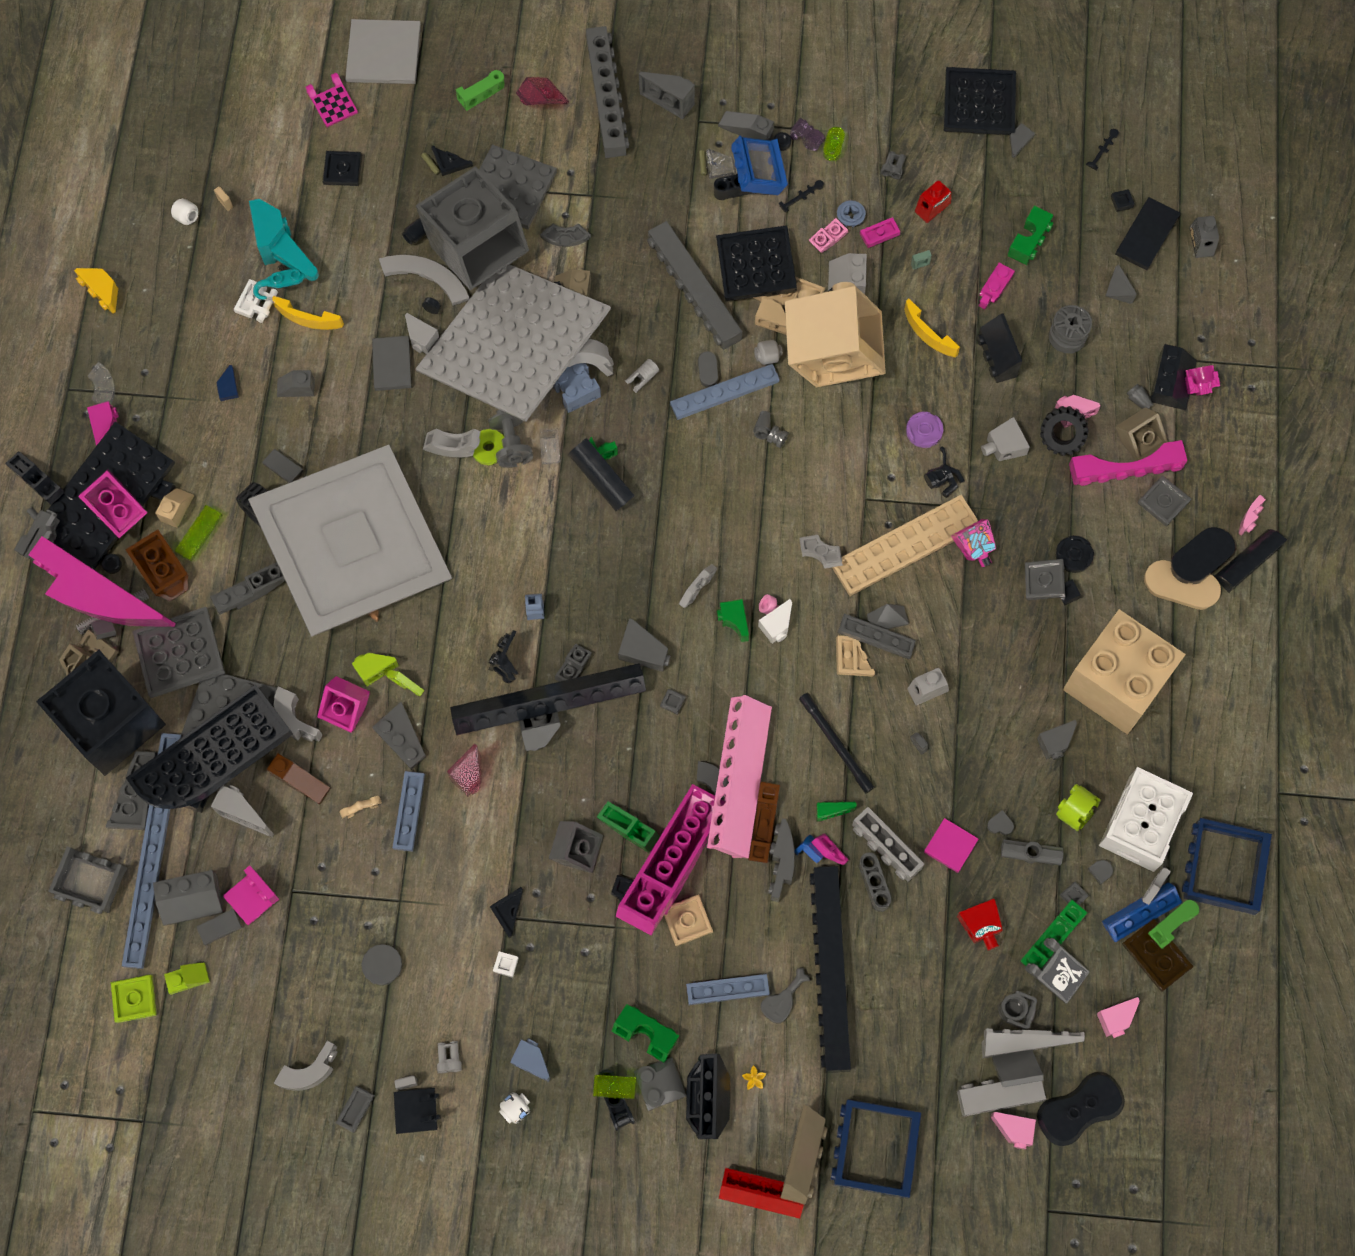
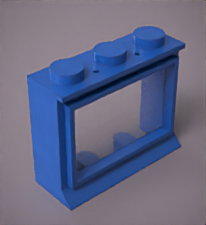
(759, 165)

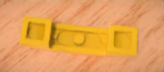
(326, 322)
(945, 345)

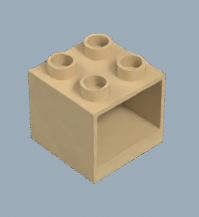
(834, 335)
(1123, 671)

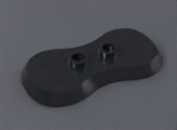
(1068, 1116)

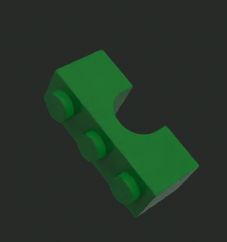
(1025, 247)
(633, 1021)

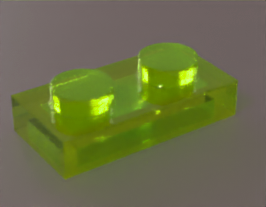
(614, 1087)

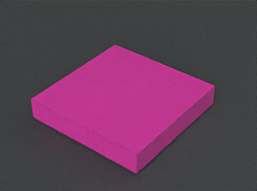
(951, 845)

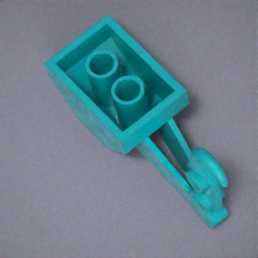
(275, 245)

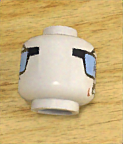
(514, 1107)

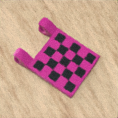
(334, 103)

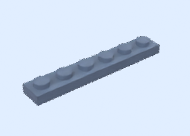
(724, 391)

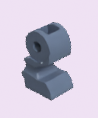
(534, 606)

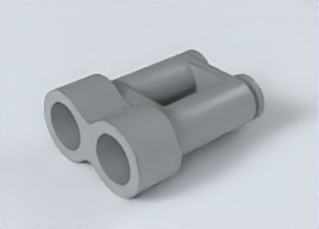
(448, 1065)

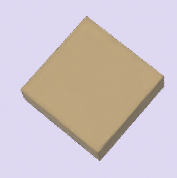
(223, 198)

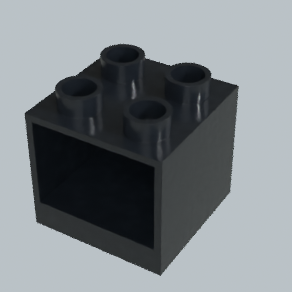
(101, 713)

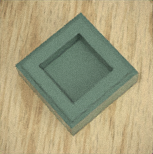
(921, 259)

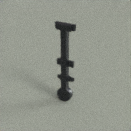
(1113, 134)
(802, 195)

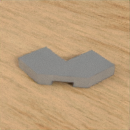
(693, 590)

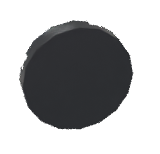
(1075, 553)

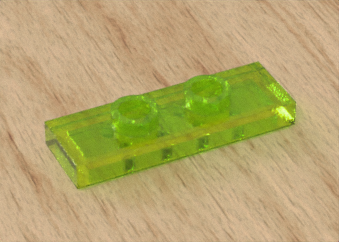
(198, 533)

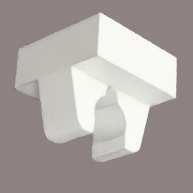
(505, 964)

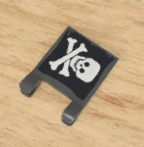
(1061, 973)

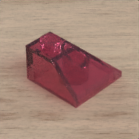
(540, 91)
(467, 771)

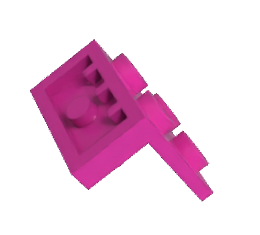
(251, 896)

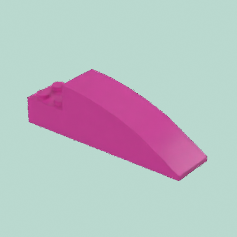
(91, 592)
(669, 862)

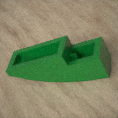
(628, 826)

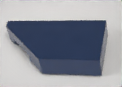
(227, 385)

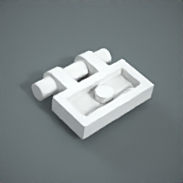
(248, 303)

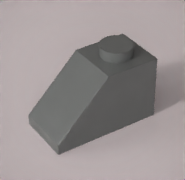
(296, 384)
(1056, 740)

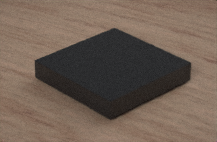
(342, 168)

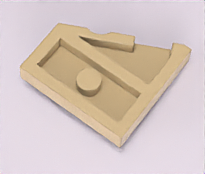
(851, 658)

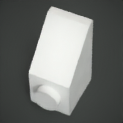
(776, 622)

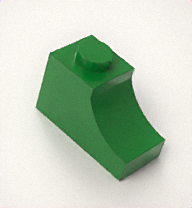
(733, 616)

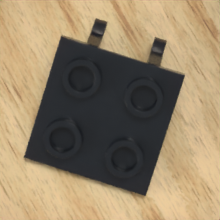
(500, 661)
(416, 1110)

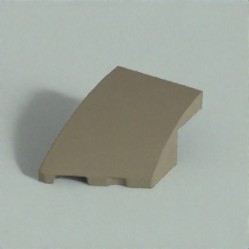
(77, 654)

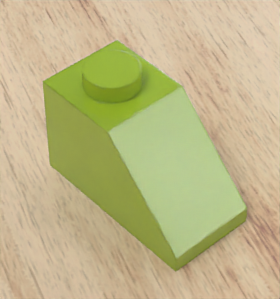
(373, 666)

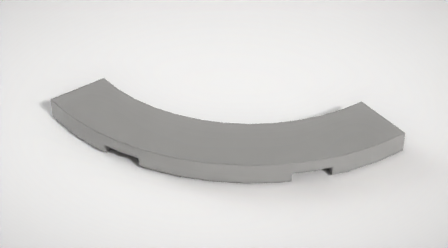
(427, 269)

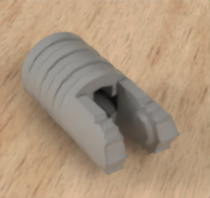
(644, 373)

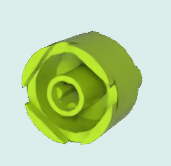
(1078, 807)

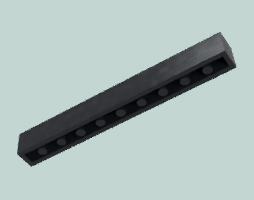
(547, 699)
(831, 970)

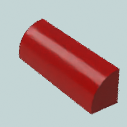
(757, 1193)

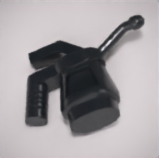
(938, 476)

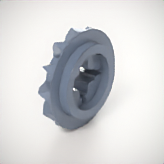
(856, 208)

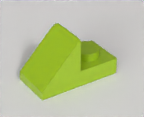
(187, 977)

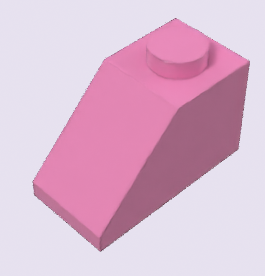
(1084, 406)
(1118, 1017)
(1015, 1129)

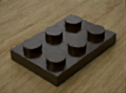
(1160, 964)

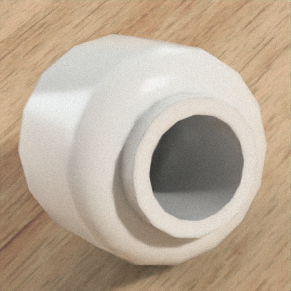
(184, 211)

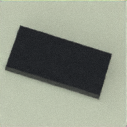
(1147, 233)

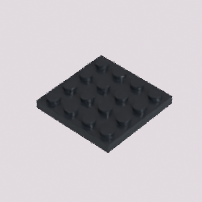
(979, 100)
(756, 263)

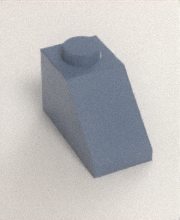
(530, 1059)

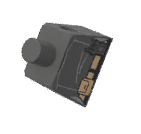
(1204, 231)

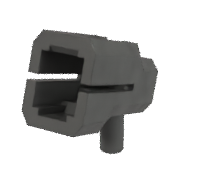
(43, 525)

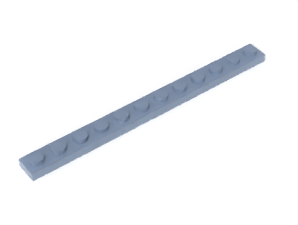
(148, 872)

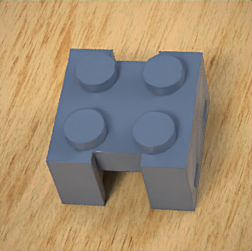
(577, 387)

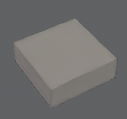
(406, 1082)

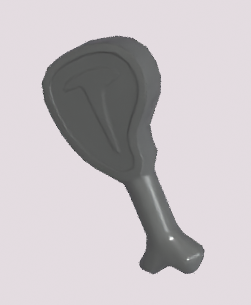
(778, 1007)

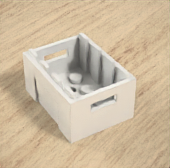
(1124, 832)

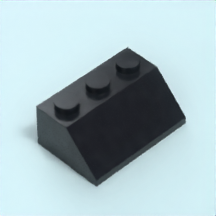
(999, 349)
(1169, 381)

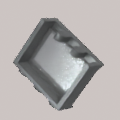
(87, 880)

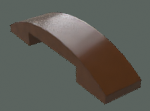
(764, 822)

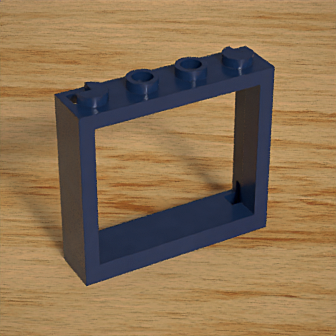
(1259, 872)
(840, 1151)

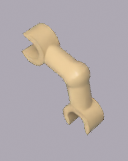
(359, 805)

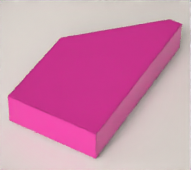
(829, 849)

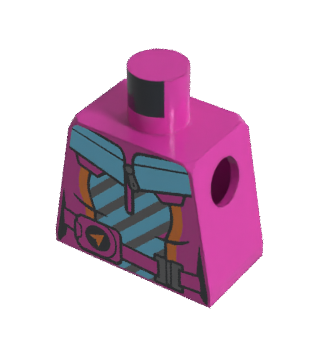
(976, 541)

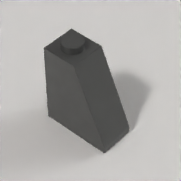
(643, 648)

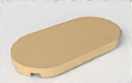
(1164, 585)

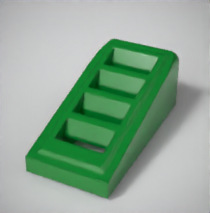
(828, 810)

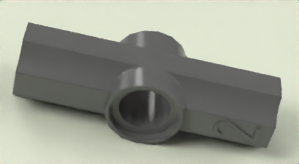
(1045, 853)

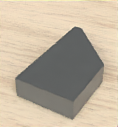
(1020, 139)

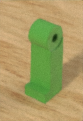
(481, 90)
(1184, 913)

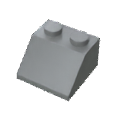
(848, 269)

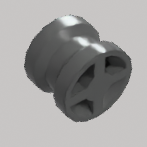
(777, 436)

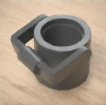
(1015, 1008)

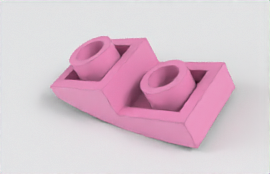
(828, 236)
(1250, 517)

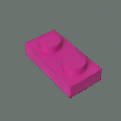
(880, 232)

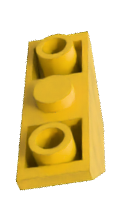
(99, 286)

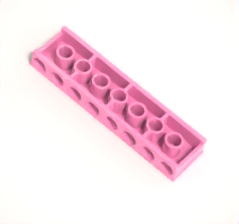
(742, 775)

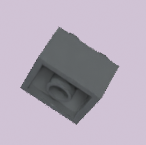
(576, 846)

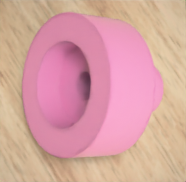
(768, 604)

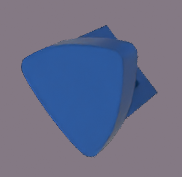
(809, 849)

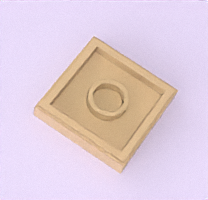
(688, 920)

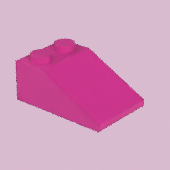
(113, 503)

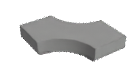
(826, 554)
(1155, 885)

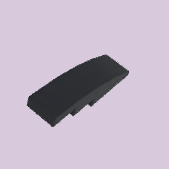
(34, 478)

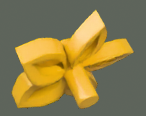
(754, 1078)

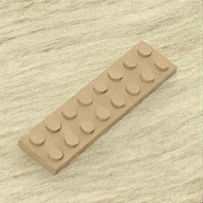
(904, 545)

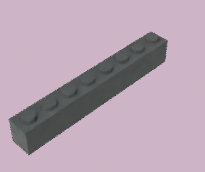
(695, 285)

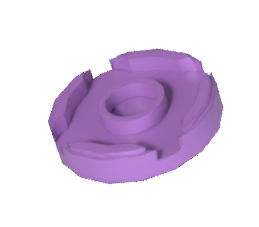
(924, 429)

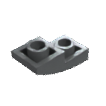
(573, 664)

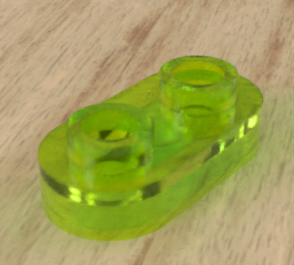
(833, 145)

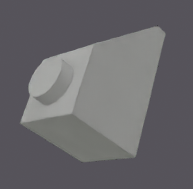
(421, 334)

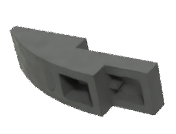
(248, 591)
(784, 853)

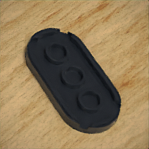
(1202, 555)

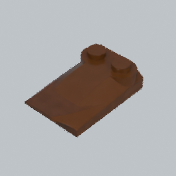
(159, 566)

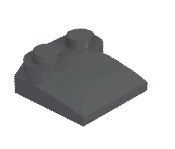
(660, 1084)

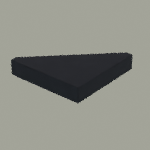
(449, 162)
(507, 910)

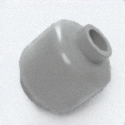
(768, 352)

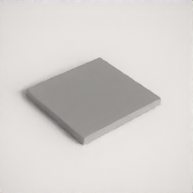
(383, 51)

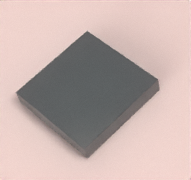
(1164, 501)
(1045, 579)
(1017, 1068)

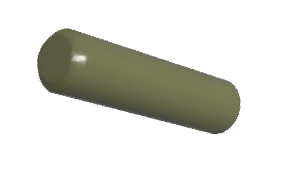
(430, 163)
(703, 168)

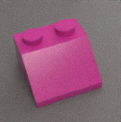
(343, 703)

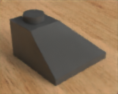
(539, 730)

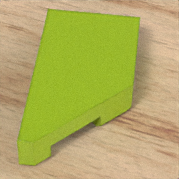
(404, 682)

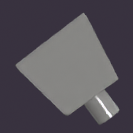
(1006, 441)
(929, 685)

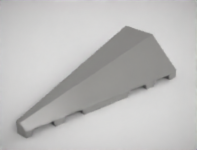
(1013, 1041)

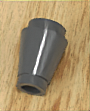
(1139, 397)
(763, 425)

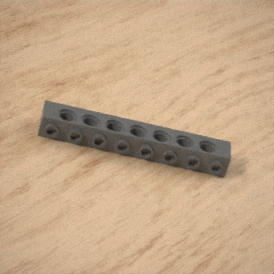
(599, 50)

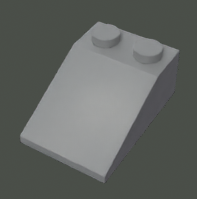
(233, 806)

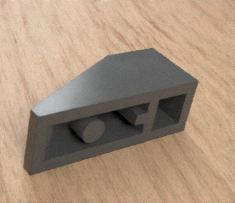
(747, 125)

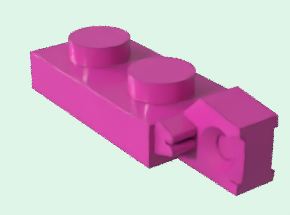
(995, 284)

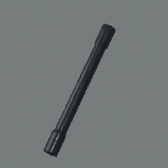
(860, 777)

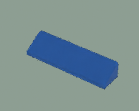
(1140, 913)

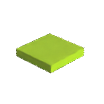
(133, 998)

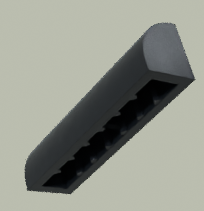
(601, 474)
(1250, 559)

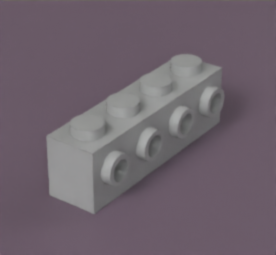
(884, 840)

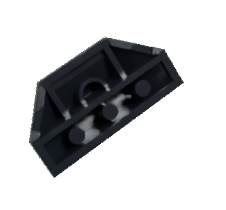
(708, 1097)

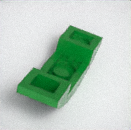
(1058, 930)

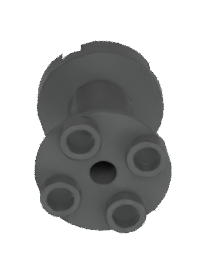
(513, 451)

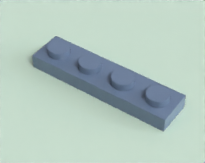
(408, 811)
(727, 989)

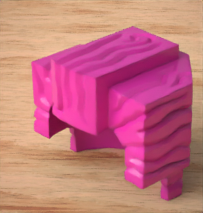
(1201, 380)

